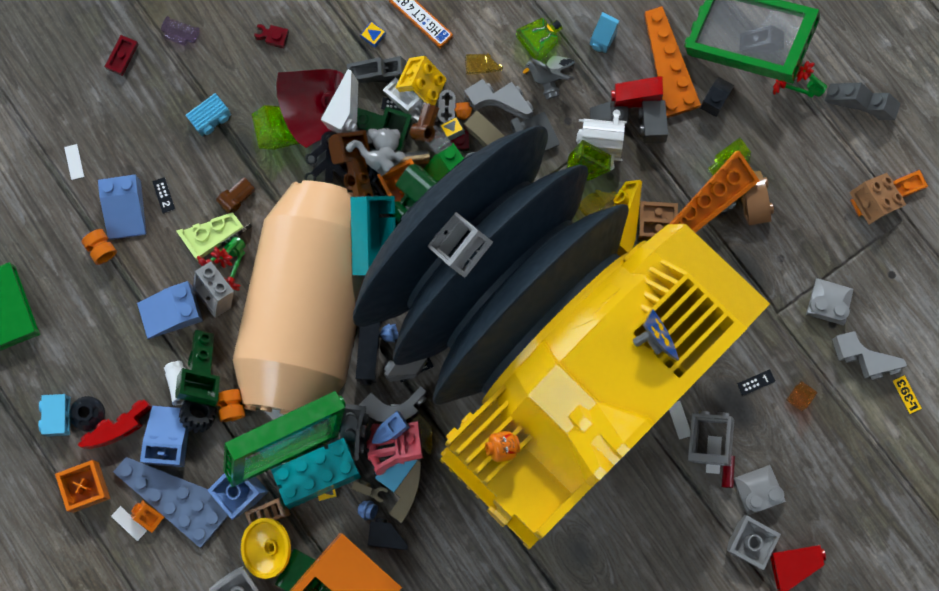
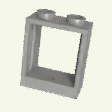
(444, 243)
(211, 284)
(704, 416)

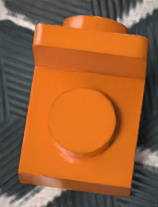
(146, 516)

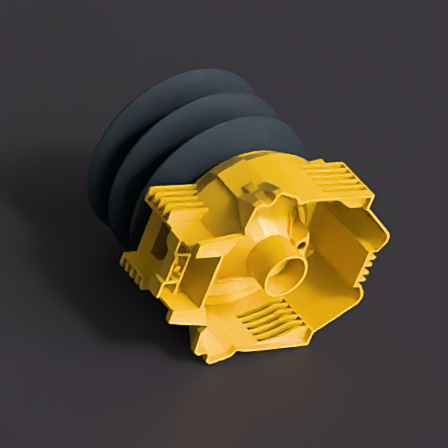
(549, 325)

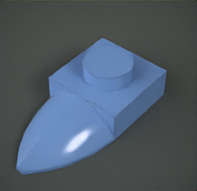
(390, 428)

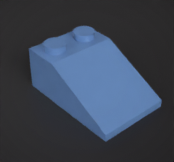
(122, 206)
(169, 310)

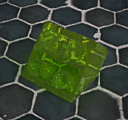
(271, 128)

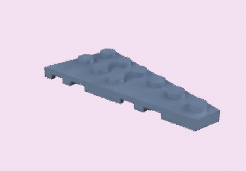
(179, 501)

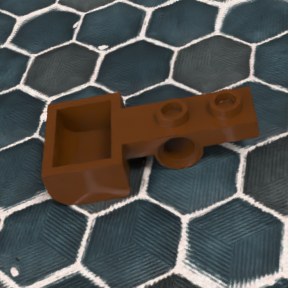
(357, 176)

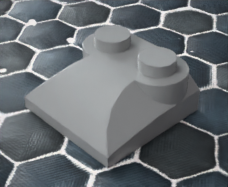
(830, 301)
(759, 490)
(753, 542)
(235, 581)

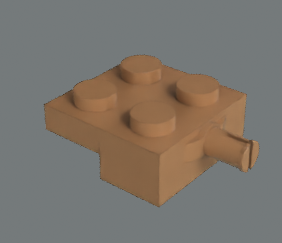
(654, 217)

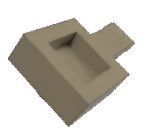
(364, 488)

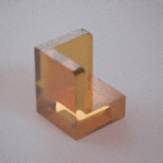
(801, 396)

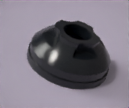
(96, 414)

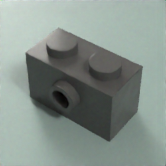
(654, 121)

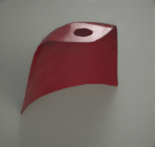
(301, 104)

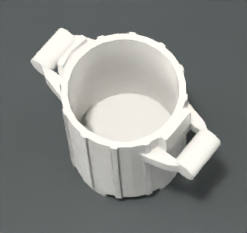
(604, 135)

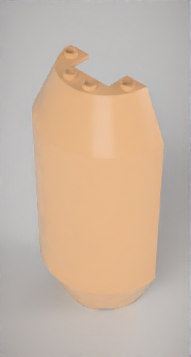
(299, 302)

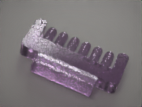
(178, 35)

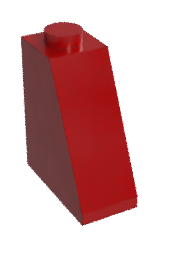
(637, 91)
(795, 565)

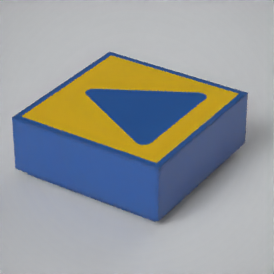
(373, 34)

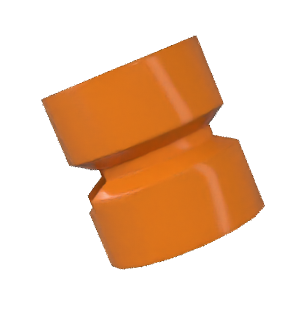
(99, 248)
(230, 405)

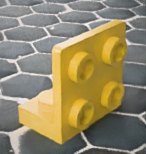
(422, 78)

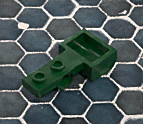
(391, 119)
(413, 184)
(198, 383)
(296, 567)

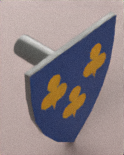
(656, 336)

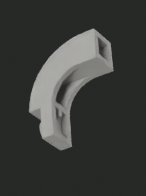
(380, 412)

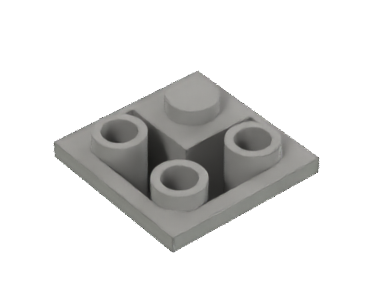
(400, 372)

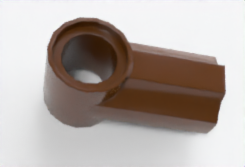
(424, 129)
(231, 199)

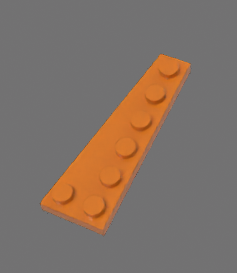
(668, 62)
(718, 193)

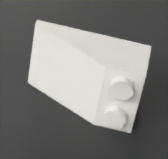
(342, 110)

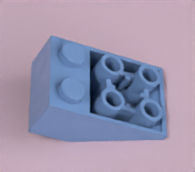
(164, 438)

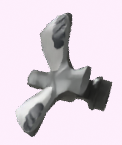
(549, 73)

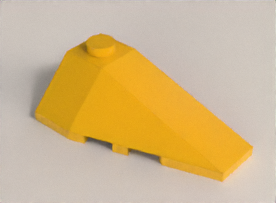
(629, 195)

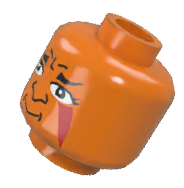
(502, 446)

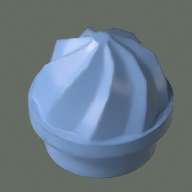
(389, 333)
(367, 510)

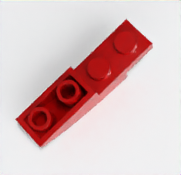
(111, 432)

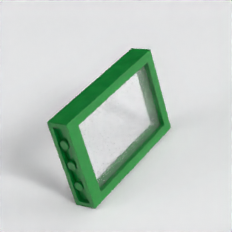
(754, 35)
(283, 438)

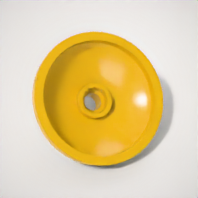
(258, 549)

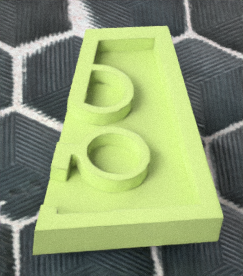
(204, 237)

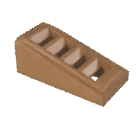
(284, 511)

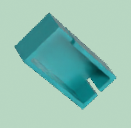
(369, 230)
(315, 473)

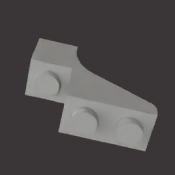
(507, 98)
(872, 363)

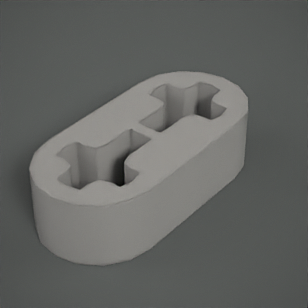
(442, 107)

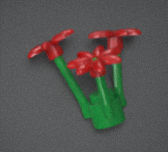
(815, 85)
(222, 256)

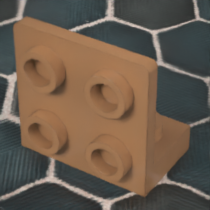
(877, 198)

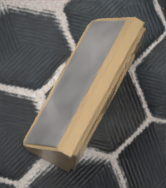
(417, 157)

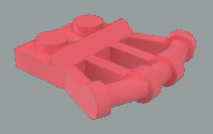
(406, 448)

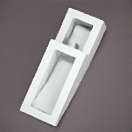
(407, 101)

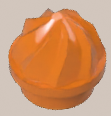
(463, 110)

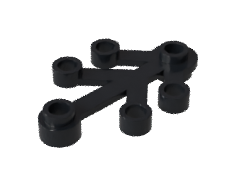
(326, 164)

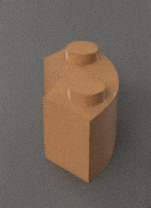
(756, 202)

